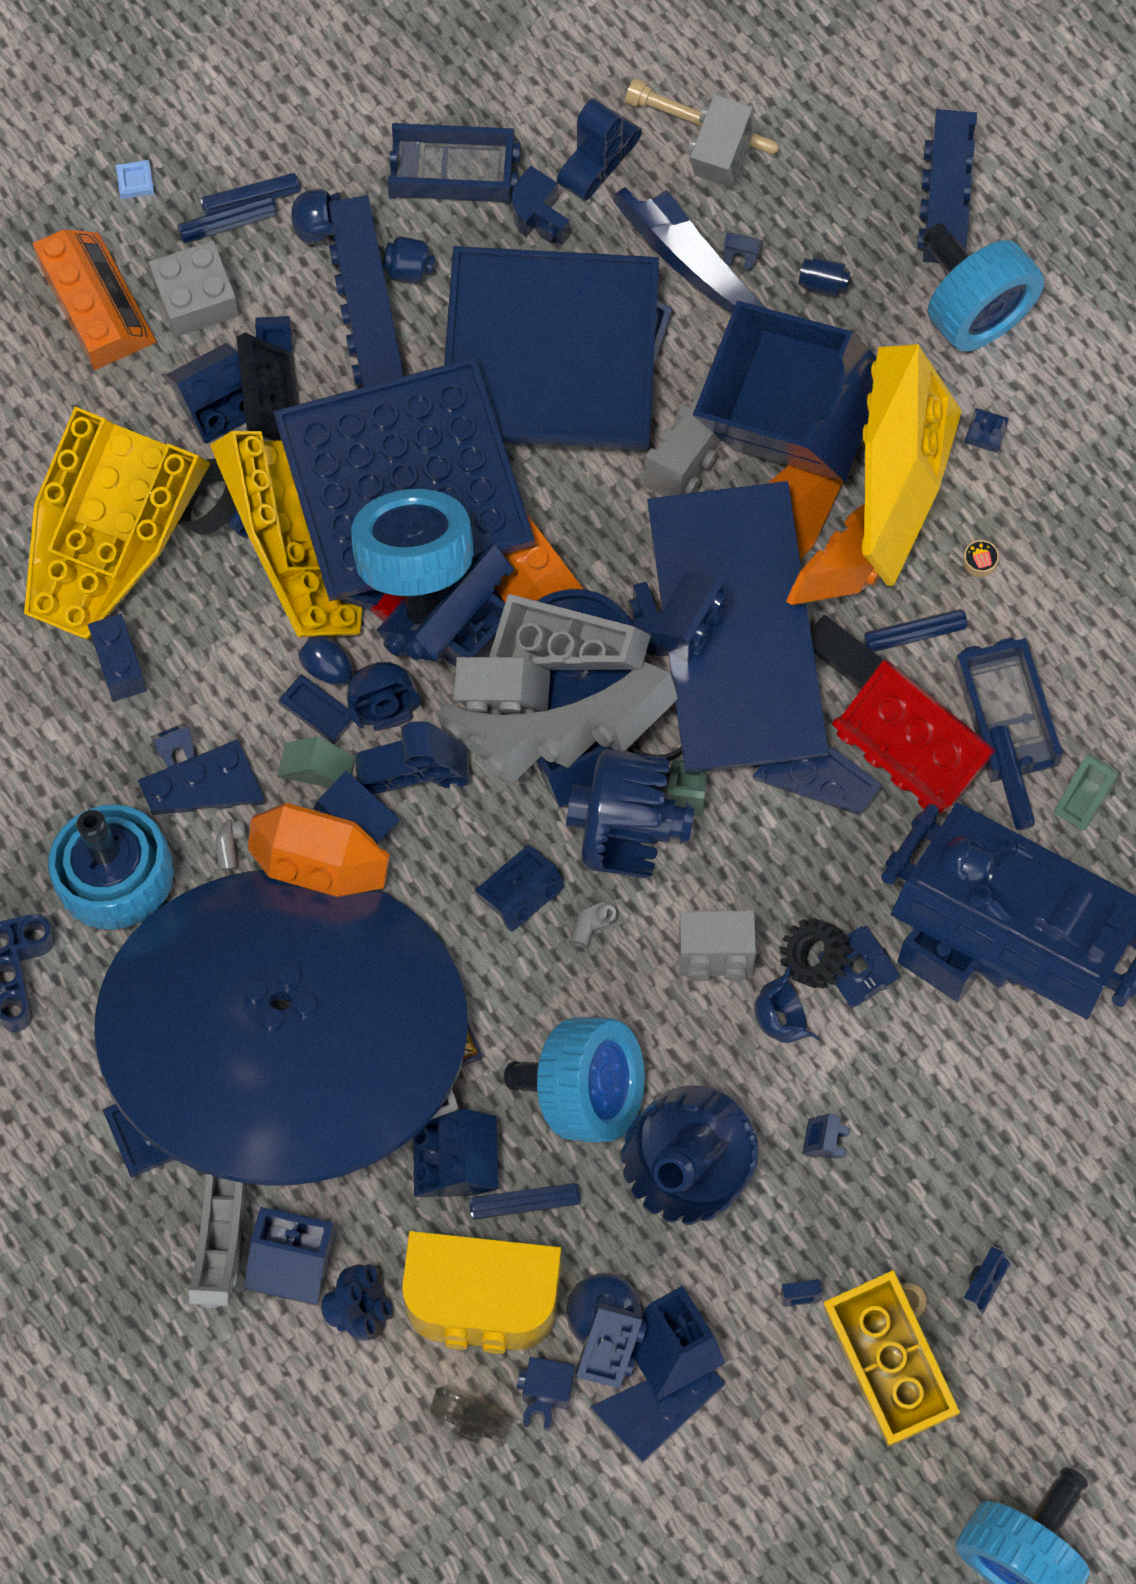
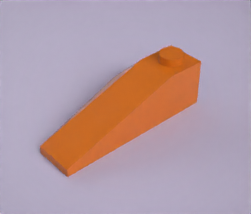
(811, 503)
(838, 568)

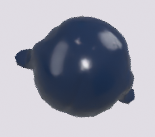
(311, 214)
(781, 997)

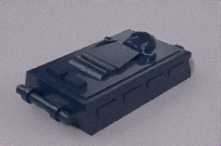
(1016, 908)

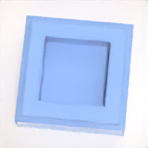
(134, 179)

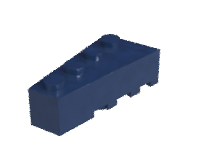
(948, 176)

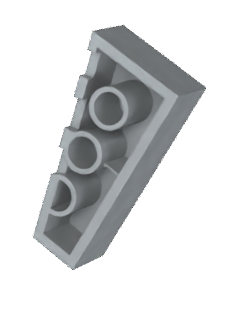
(681, 452)
(566, 638)

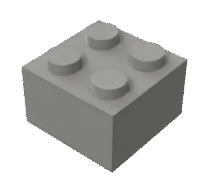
(722, 140)
(193, 289)
(501, 685)
(716, 944)

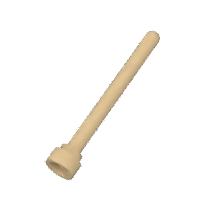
(641, 95)

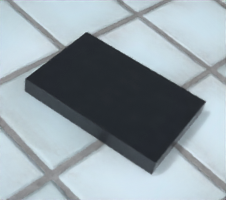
(266, 383)

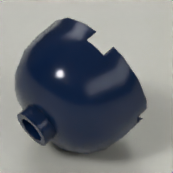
(381, 696)
(595, 1289)

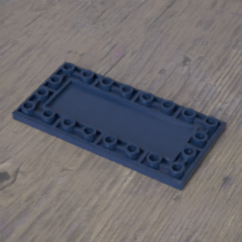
(756, 680)

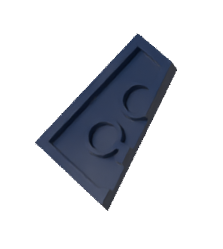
(824, 779)
(205, 781)
(645, 1421)

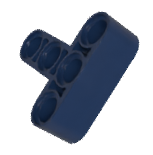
(602, 144)
(419, 757)
(11, 956)

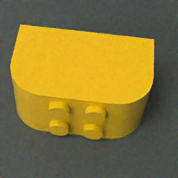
(480, 1291)
(890, 1359)

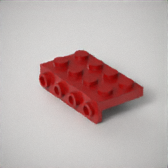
(913, 738)

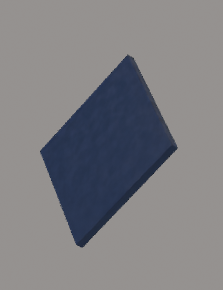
(558, 342)

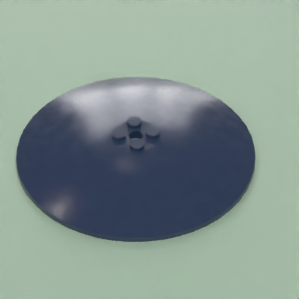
(269, 1090)

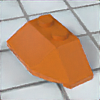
(536, 571)
(317, 851)

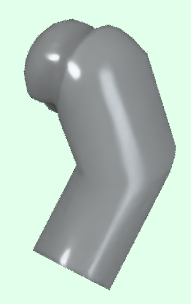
(225, 843)
(591, 920)

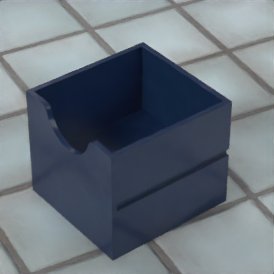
(789, 390)

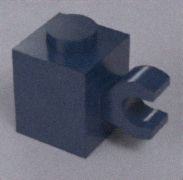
(545, 1385)

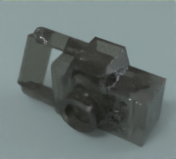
(471, 1416)

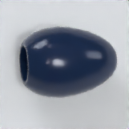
(326, 660)

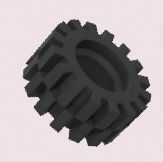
(831, 961)

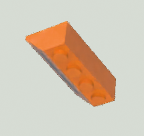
(92, 296)

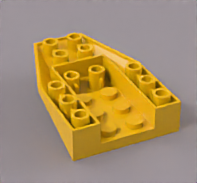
(905, 453)
(102, 519)
(276, 526)

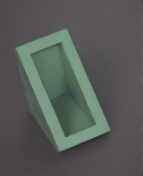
(314, 762)
(687, 787)
(1086, 792)

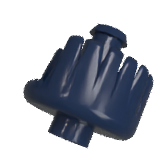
(626, 811)
(690, 1154)

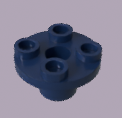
(357, 1303)

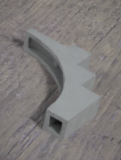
(563, 734)
(219, 1243)

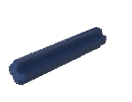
(274, 187)
(227, 219)
(916, 630)
(1012, 778)
(524, 1201)

